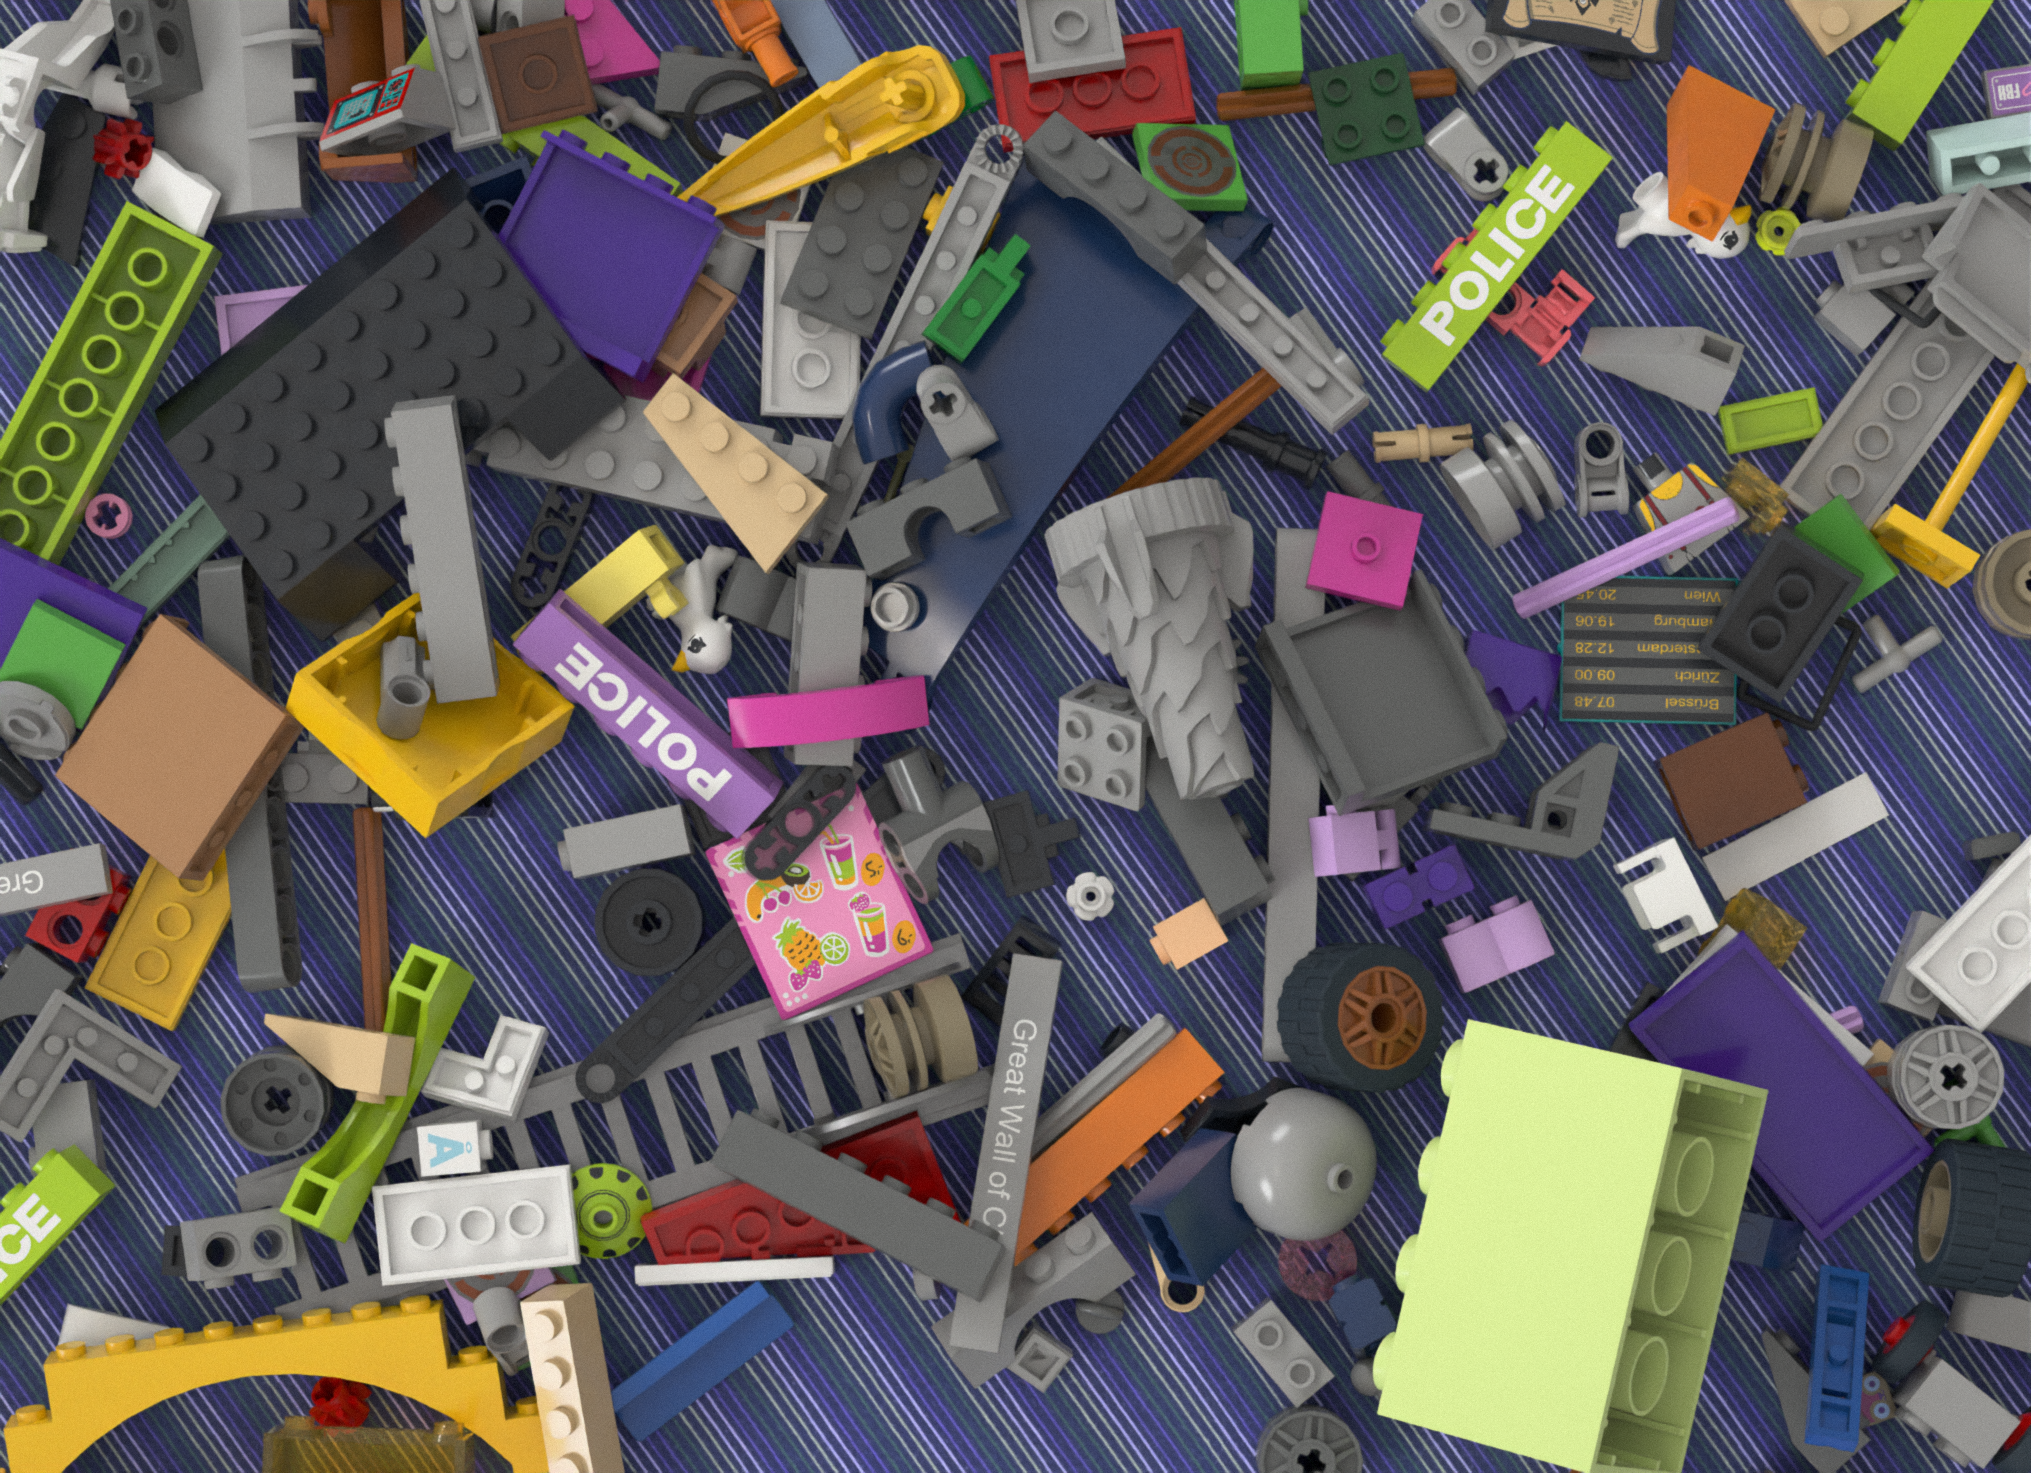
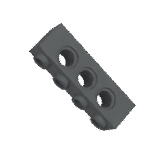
(156, 49)

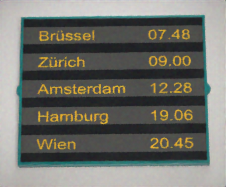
(1636, 653)

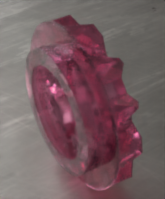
(1318, 1285)

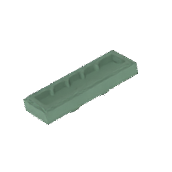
(172, 558)

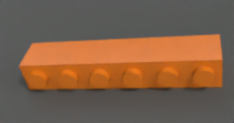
(1114, 1136)

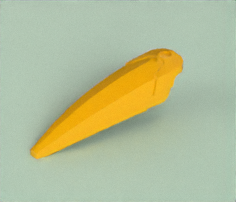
(838, 127)

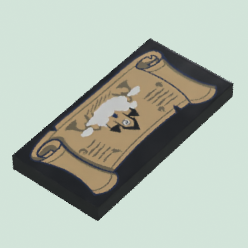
(1608, 27)

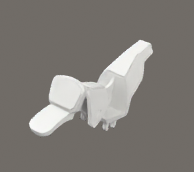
(40, 57)

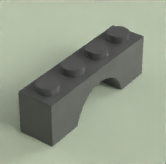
(1150, 220)
(31, 980)

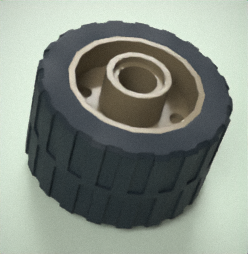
(1973, 1218)

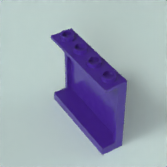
(609, 250)

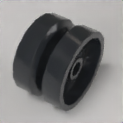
(621, 918)

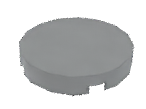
(34, 721)

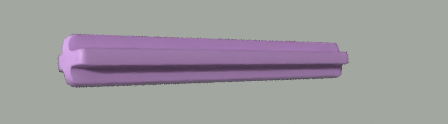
(1626, 557)

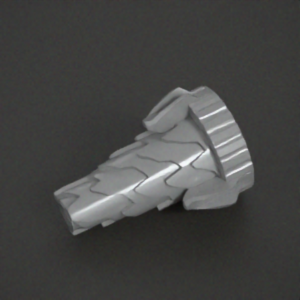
(1154, 589)

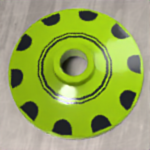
(618, 1192)

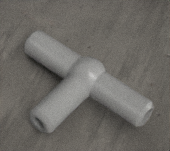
(627, 110)
(1895, 657)

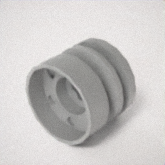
(1502, 484)
(1917, 1083)

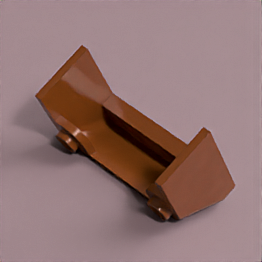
(363, 45)

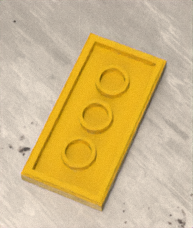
(163, 942)

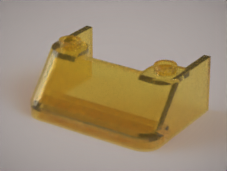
(342, 1449)

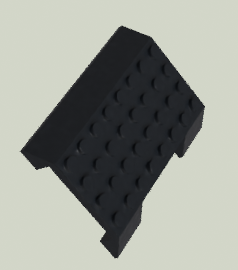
(294, 414)

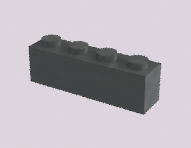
(1209, 843)

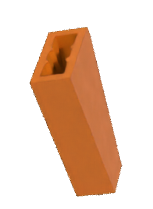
(1710, 149)

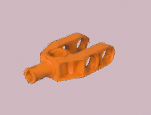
(756, 28)

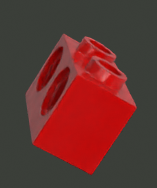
(91, 914)

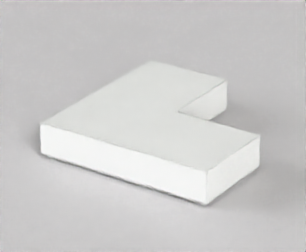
(492, 1083)

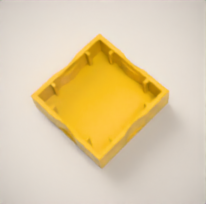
(460, 746)

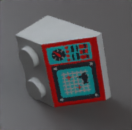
(389, 114)

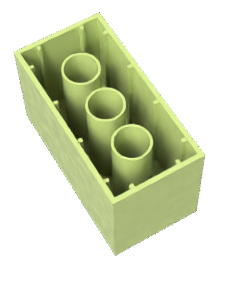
(1569, 1252)

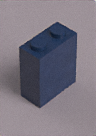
(1193, 1211)

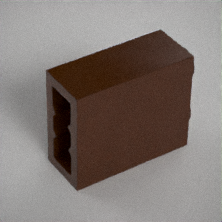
(1732, 780)

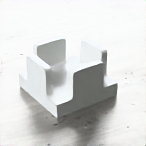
(1666, 894)

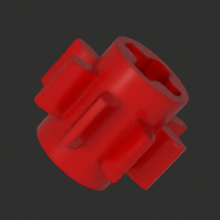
(122, 148)
(340, 1402)

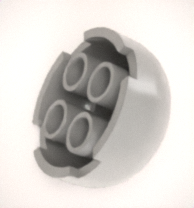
(1304, 1165)

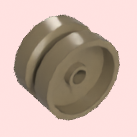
(2001, 585)

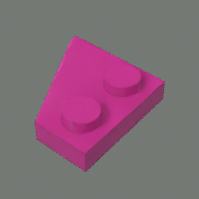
(610, 43)

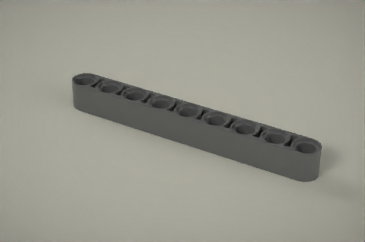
(260, 848)

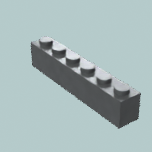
(859, 1205)

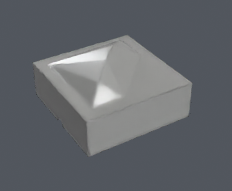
(1039, 1357)

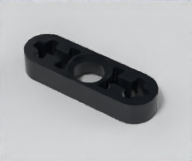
(529, 570)
(782, 857)

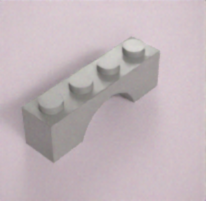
(1073, 1265)

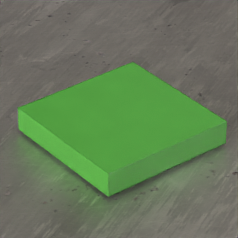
(1844, 534)
(62, 659)

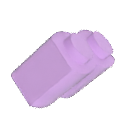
(1495, 945)

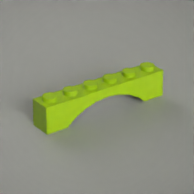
(341, 1174)

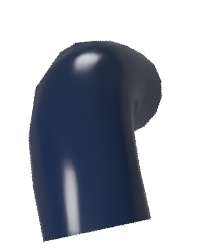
(882, 398)

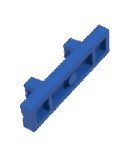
(1837, 1358)

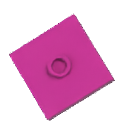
(1363, 551)

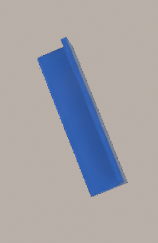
(700, 1360)

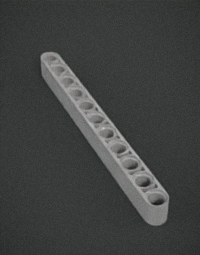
(1291, 801)

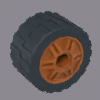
(1360, 1017)

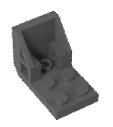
(1574, 793)

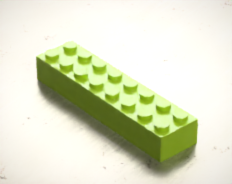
(97, 377)

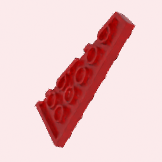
(749, 1223)

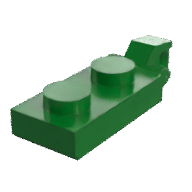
(977, 300)

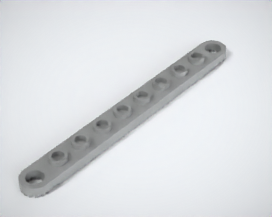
(940, 269)

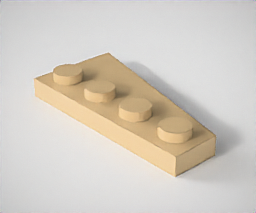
(743, 478)

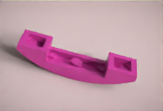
(828, 713)

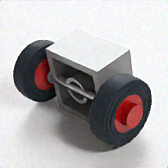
(1945, 1402)

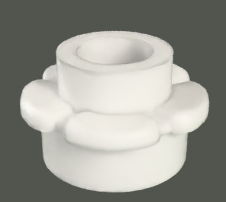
(1087, 883)

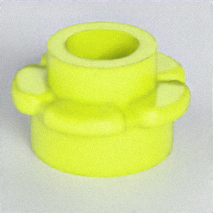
(1768, 222)

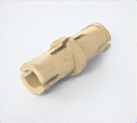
(1421, 442)

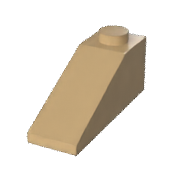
(350, 1056)

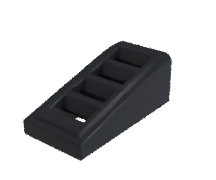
(1033, 934)

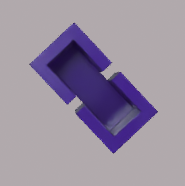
(1400, 895)

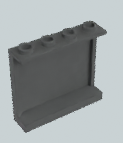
(1382, 696)

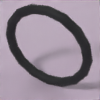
(707, 85)

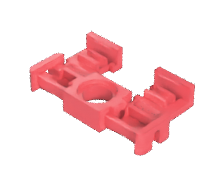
(1540, 325)

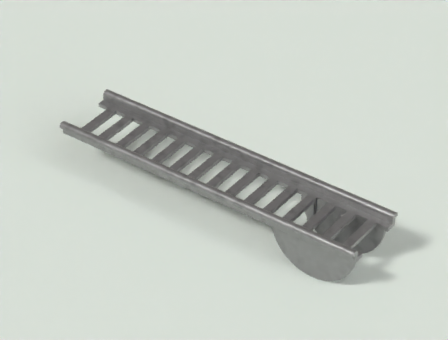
(705, 1038)

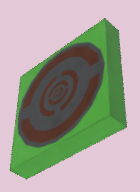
(1191, 164)

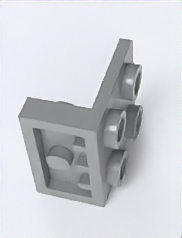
(1103, 744)

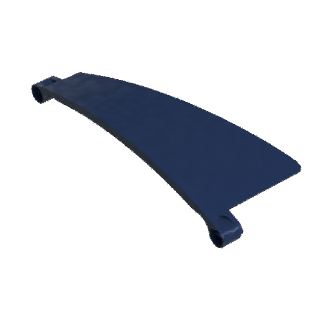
(1052, 385)

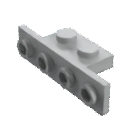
(1878, 246)

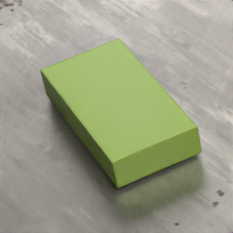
(1770, 421)

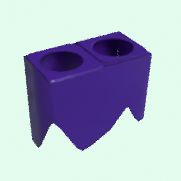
(1513, 674)

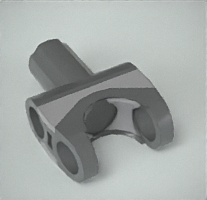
(930, 822)

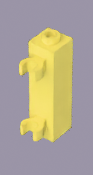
(627, 576)

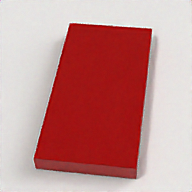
(1104, 103)

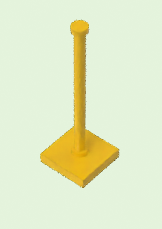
(1922, 542)

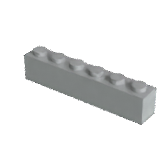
(444, 549)

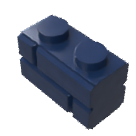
(1361, 1314)

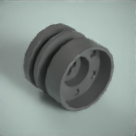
(253, 1116)
(1306, 1428)

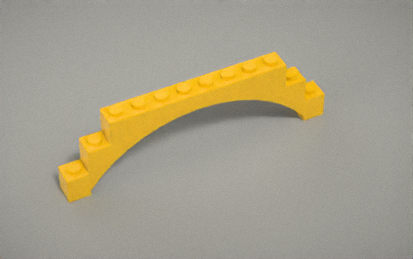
(386, 1347)

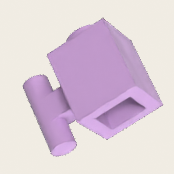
(1353, 842)

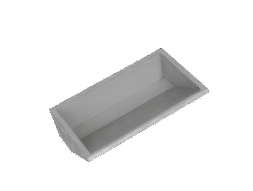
(250, 117)

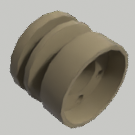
(1815, 163)
(929, 1033)

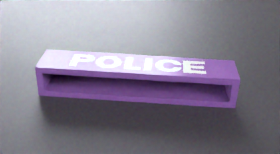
(647, 714)

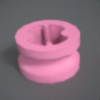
(94, 512)

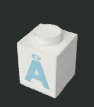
(454, 1147)

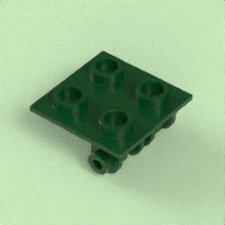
(1365, 109)

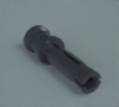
(1275, 451)

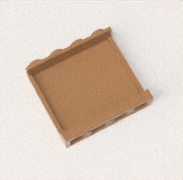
(179, 749)

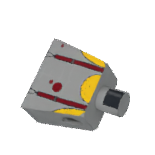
(1674, 498)

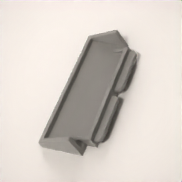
(1986, 274)

